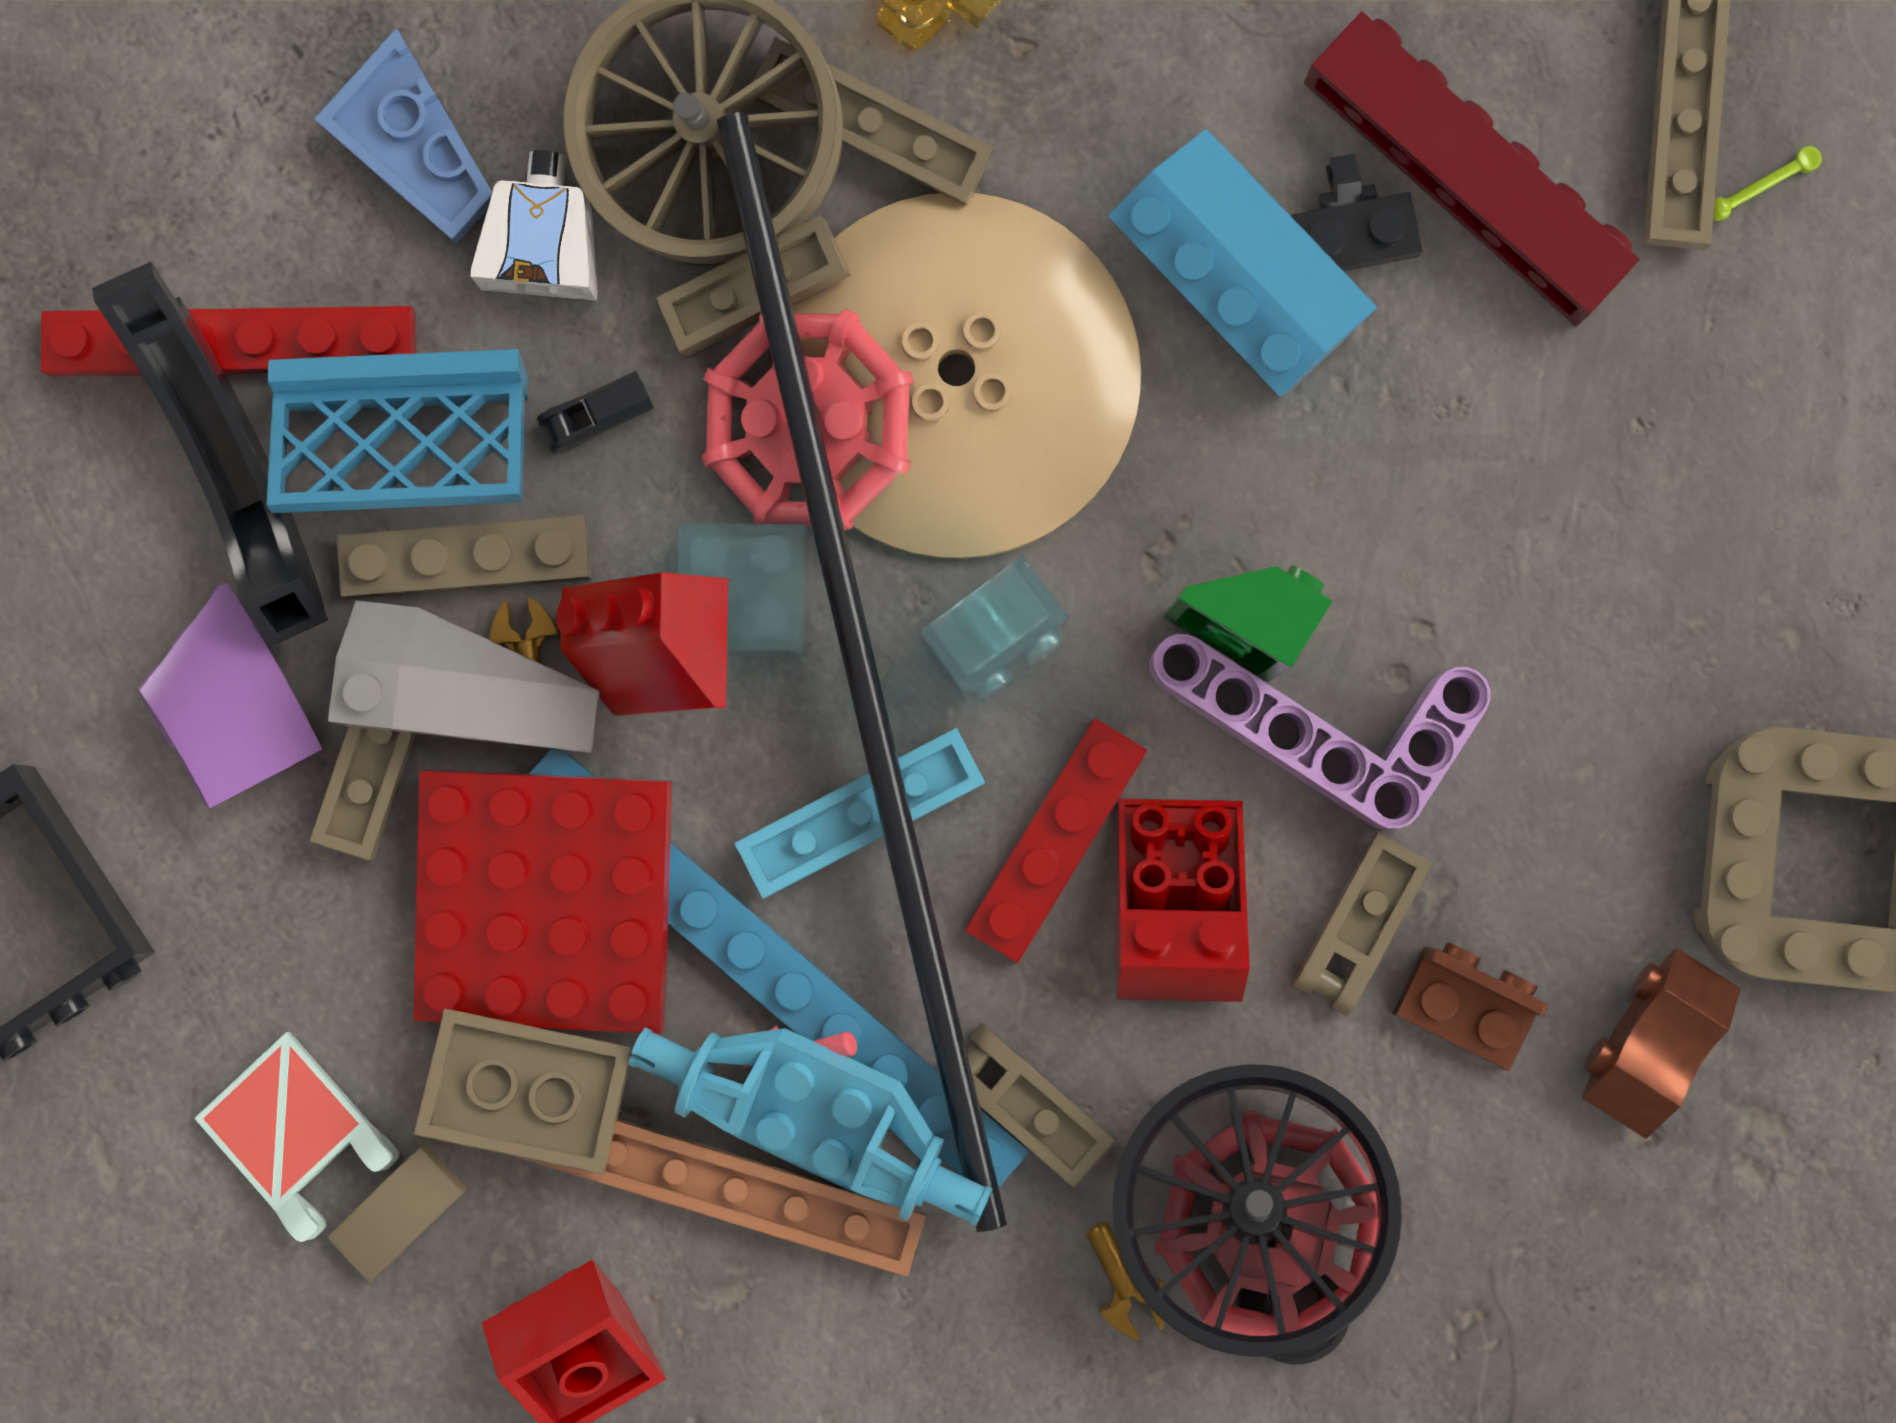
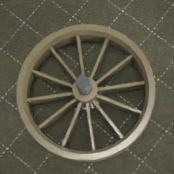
(696, 122)

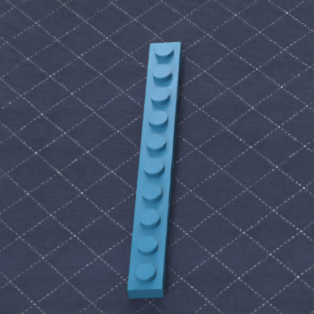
(800, 991)

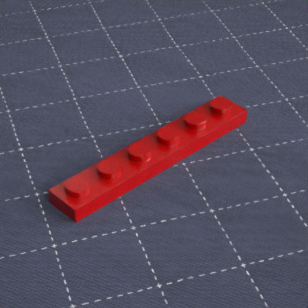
(239, 337)

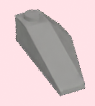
(437, 679)

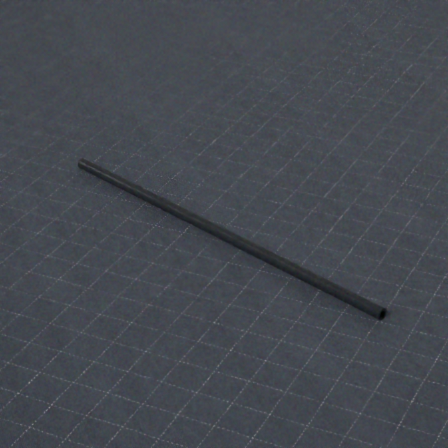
(859, 662)

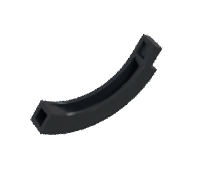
(222, 447)

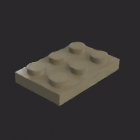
(523, 1091)

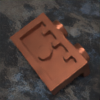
(1469, 1006)

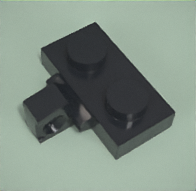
(1357, 225)

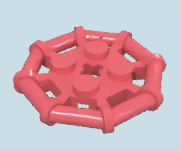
(842, 419)
(1288, 1277)

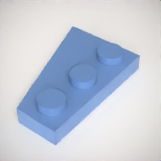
(407, 139)

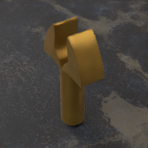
(541, 628)
(1108, 1253)

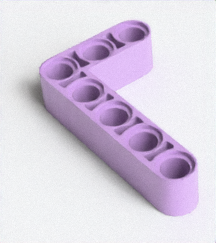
(1318, 737)

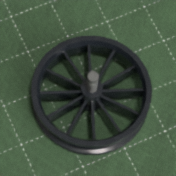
(1256, 1209)

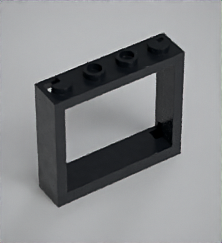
(25, 786)

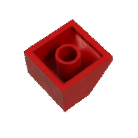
(571, 1349)

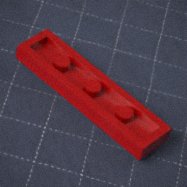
(1056, 840)

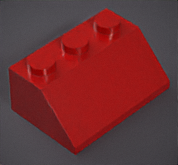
(649, 641)

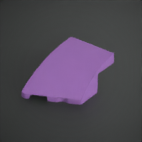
(226, 703)

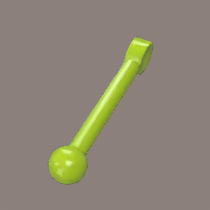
(1804, 161)

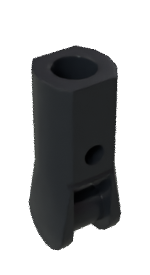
(606, 408)

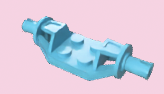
(814, 1114)

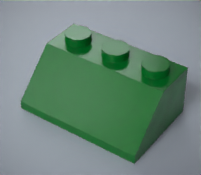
(1254, 616)

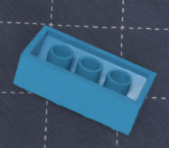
(1242, 262)

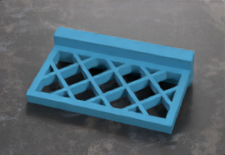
(406, 383)

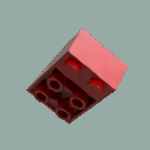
(1181, 901)

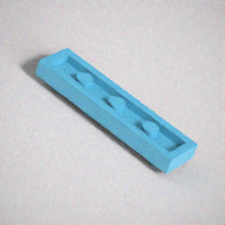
(850, 816)

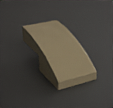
(397, 1213)

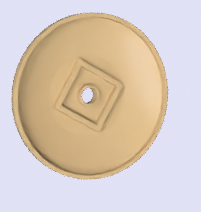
(1049, 382)

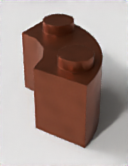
(1660, 1042)

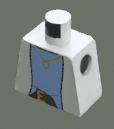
(538, 235)

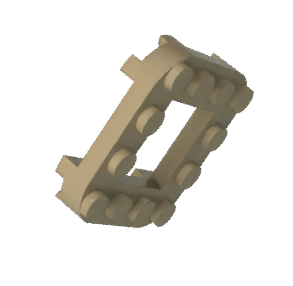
(1743, 851)

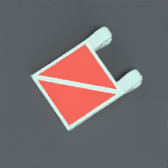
(286, 1125)

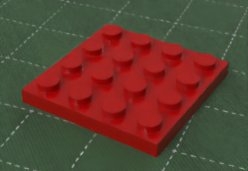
(543, 899)

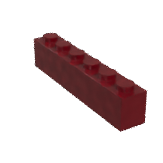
(1471, 168)

